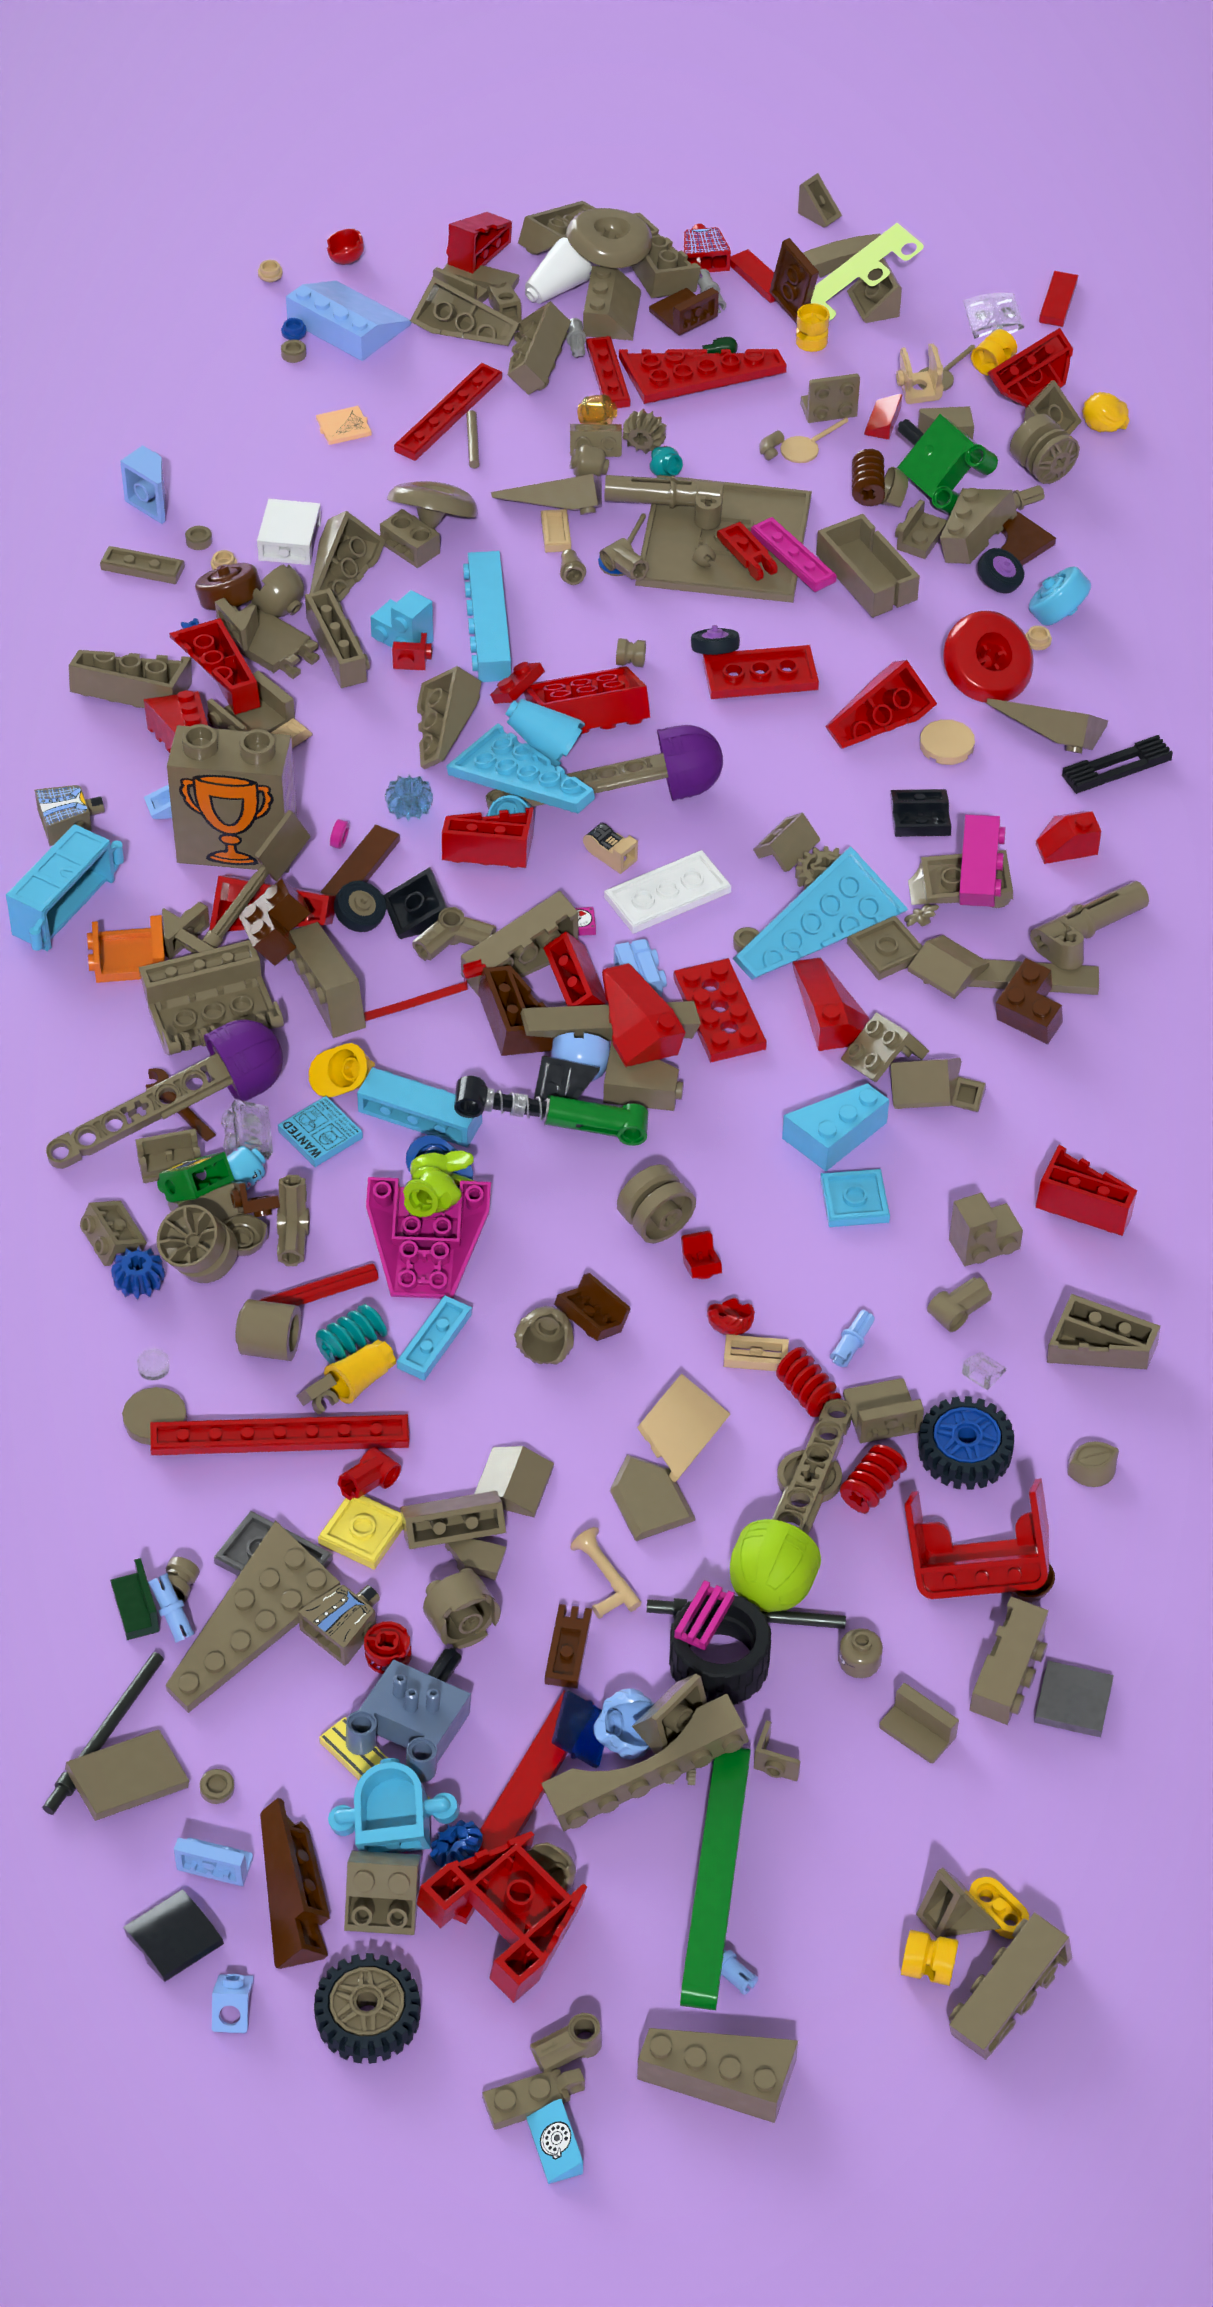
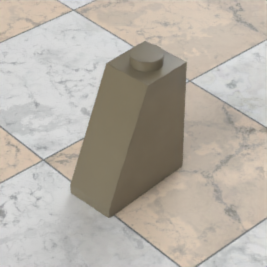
(646, 1084)

